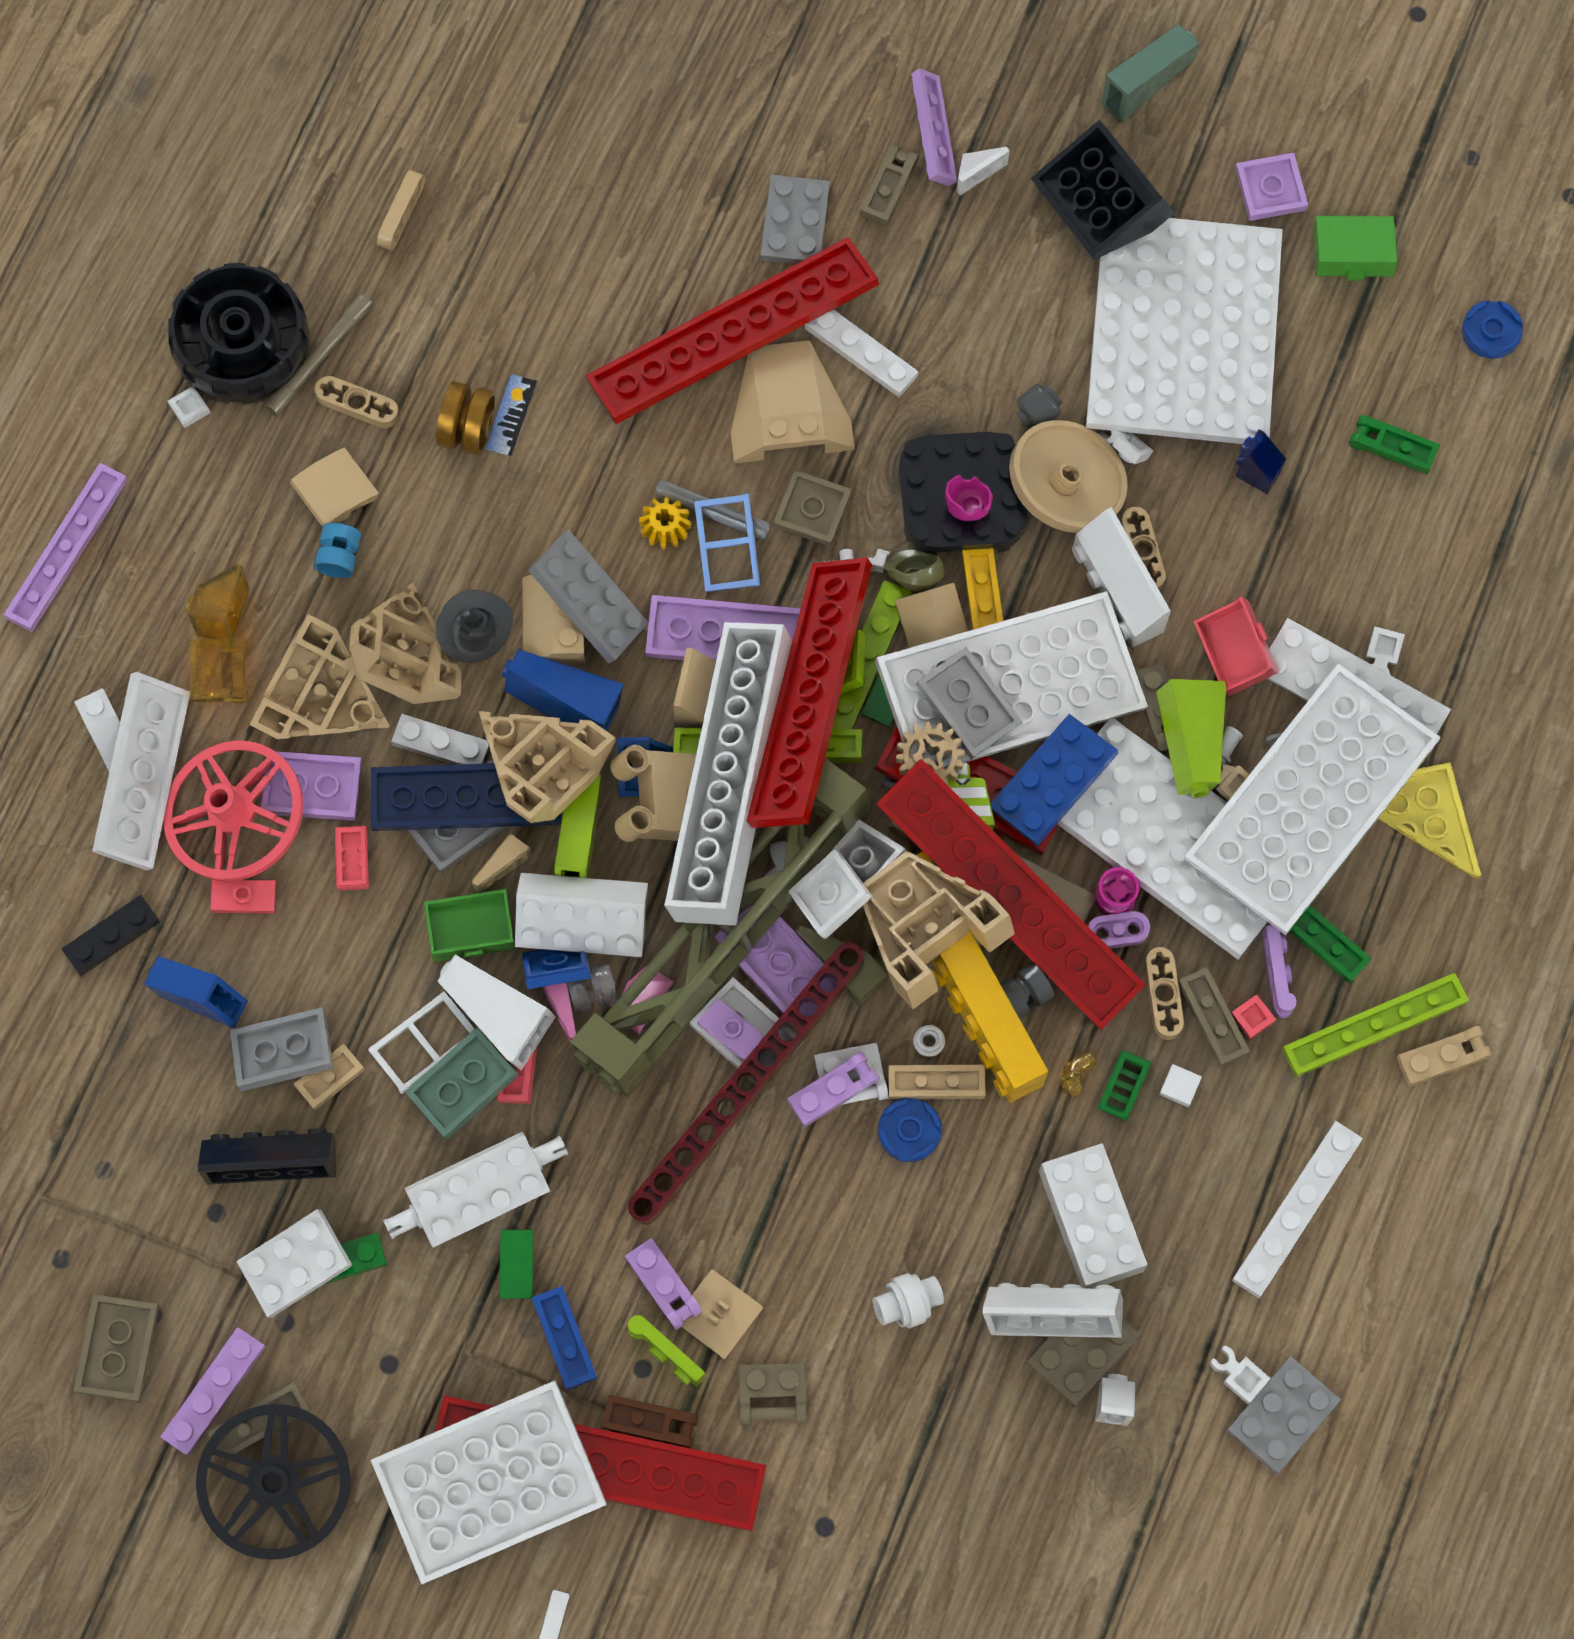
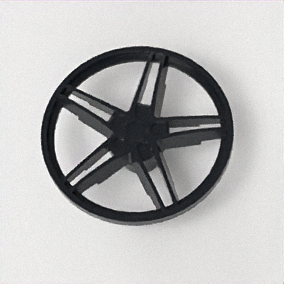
(273, 1481)

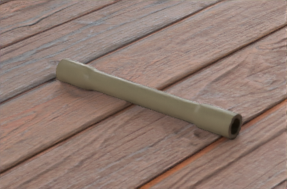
(349, 319)

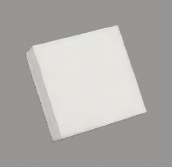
(188, 407)
(1180, 1085)

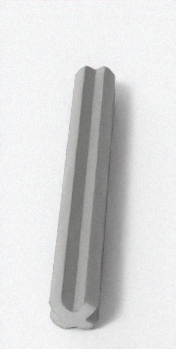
(720, 513)

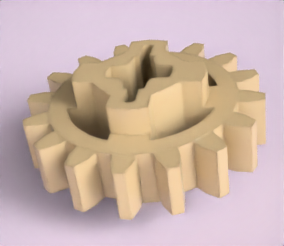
(941, 749)

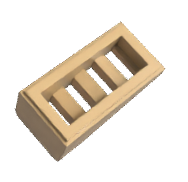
(504, 860)

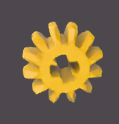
(676, 520)

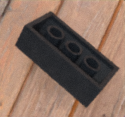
(267, 1157)

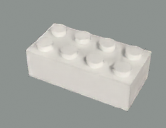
(581, 914)
(1092, 1217)

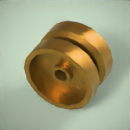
(466, 418)

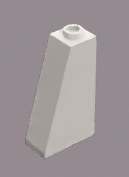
(501, 1012)

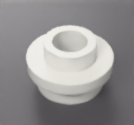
(929, 1031)

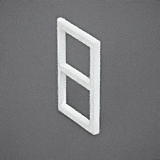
(409, 1024)

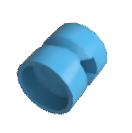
(337, 550)

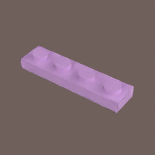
(934, 127)
(213, 1391)

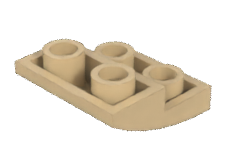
(334, 487)

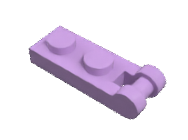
(1278, 973)
(832, 1090)
(662, 1283)

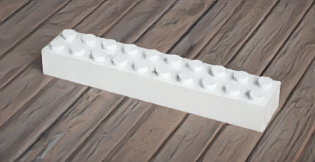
(714, 830)

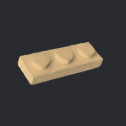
(936, 1081)

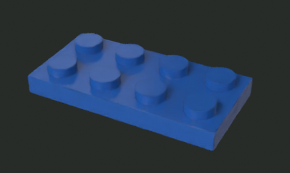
(1053, 780)

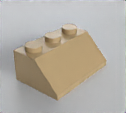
(548, 629)

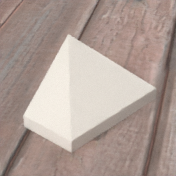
(979, 166)

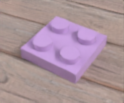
(1271, 186)

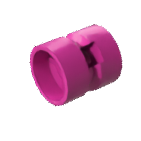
(1116, 891)

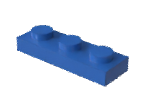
(564, 1338)

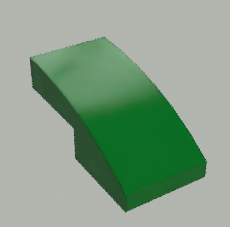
(516, 1263)

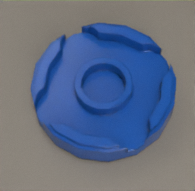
(1492, 329)
(909, 1130)

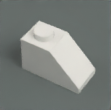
(1115, 1400)

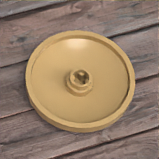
(1067, 474)

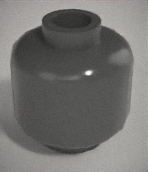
(1038, 405)

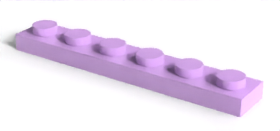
(65, 547)

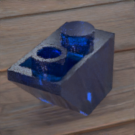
(1260, 462)

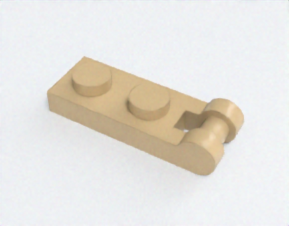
(1443, 1056)

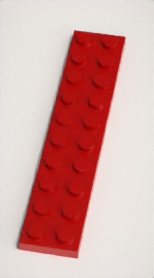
(732, 330)
(809, 694)
(1041, 921)
(657, 1473)

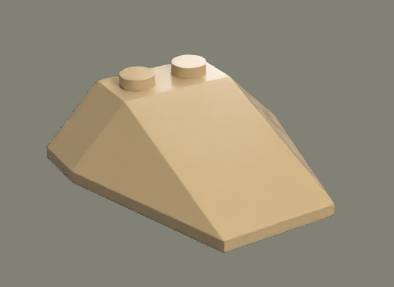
(787, 404)

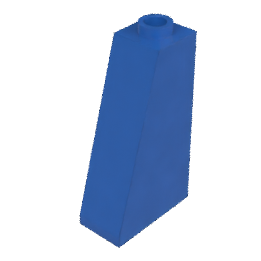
(562, 689)

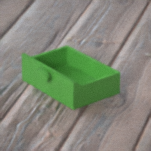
(1355, 246)
(469, 925)

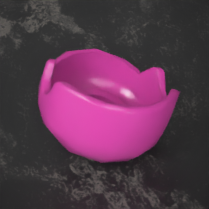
(968, 498)

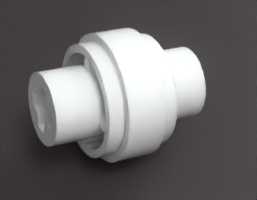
(908, 1300)

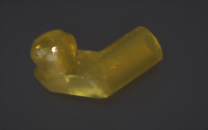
(1073, 1073)

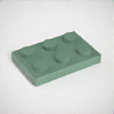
(462, 1083)

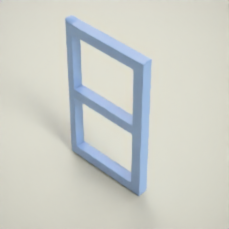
(727, 543)

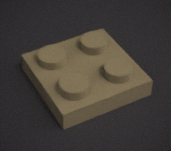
(812, 508)

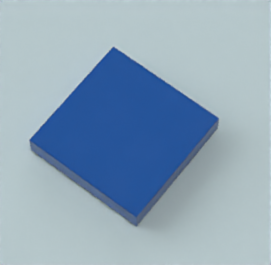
(554, 967)

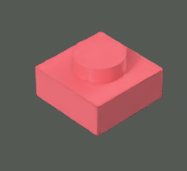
(1253, 1017)

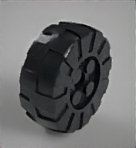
(238, 333)

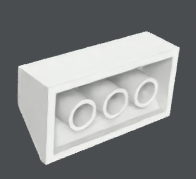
(1118, 569)
(1054, 1311)

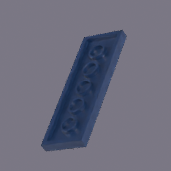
(441, 798)

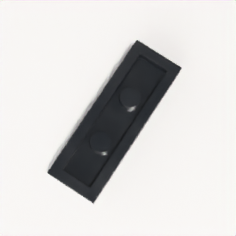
(110, 935)

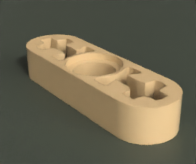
(400, 210)
(380, 402)
(1145, 527)
(1176, 1014)

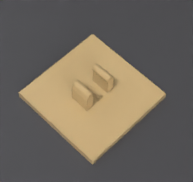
(725, 1314)

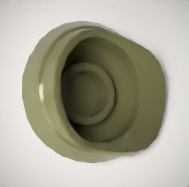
(915, 570)

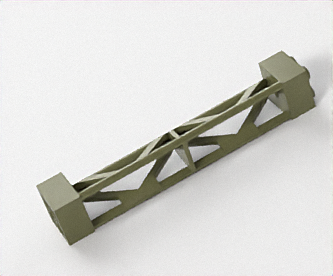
(623, 1063)

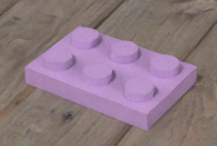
(327, 783)

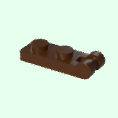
(648, 1421)

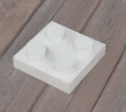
(830, 894)

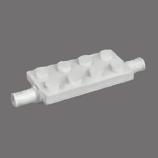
(477, 1189)

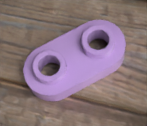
(1116, 928)

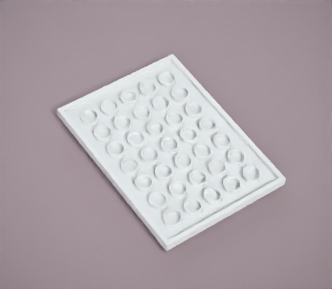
(1187, 332)

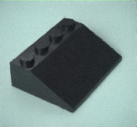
(1102, 193)

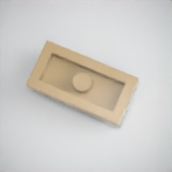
(323, 1085)

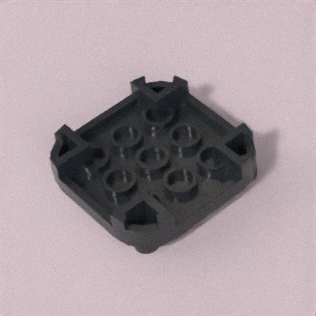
(924, 473)

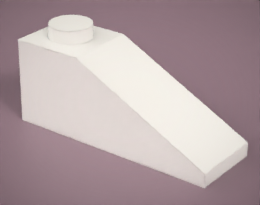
(100, 722)

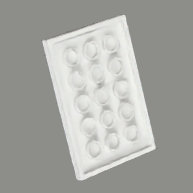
(488, 1482)

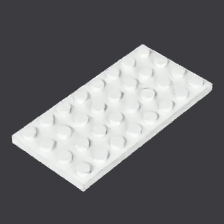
(1041, 664)
(1312, 798)
(1146, 827)

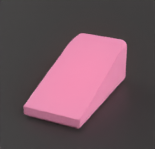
(560, 1003)

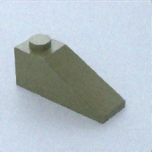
(868, 981)

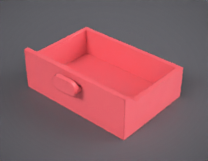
(1236, 646)

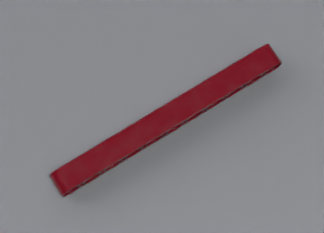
(743, 1099)

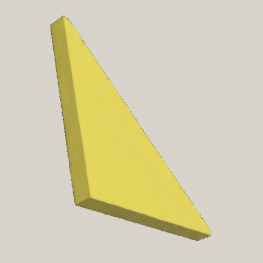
(1433, 816)

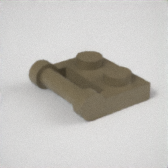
(772, 1382)

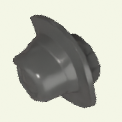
(473, 625)

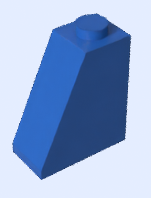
(196, 991)

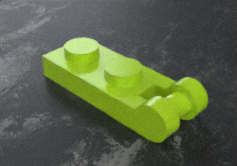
(664, 1350)

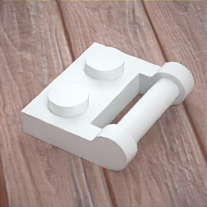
(828, 1061)

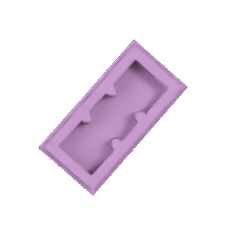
(730, 1029)

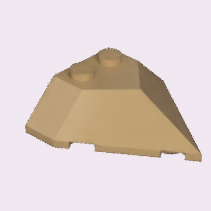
(400, 651)
(316, 689)
(544, 761)

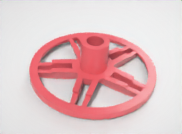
(231, 808)

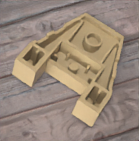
(923, 913)

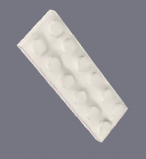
(1308, 659)
(141, 771)

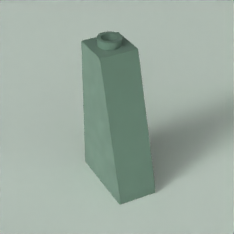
(1147, 72)

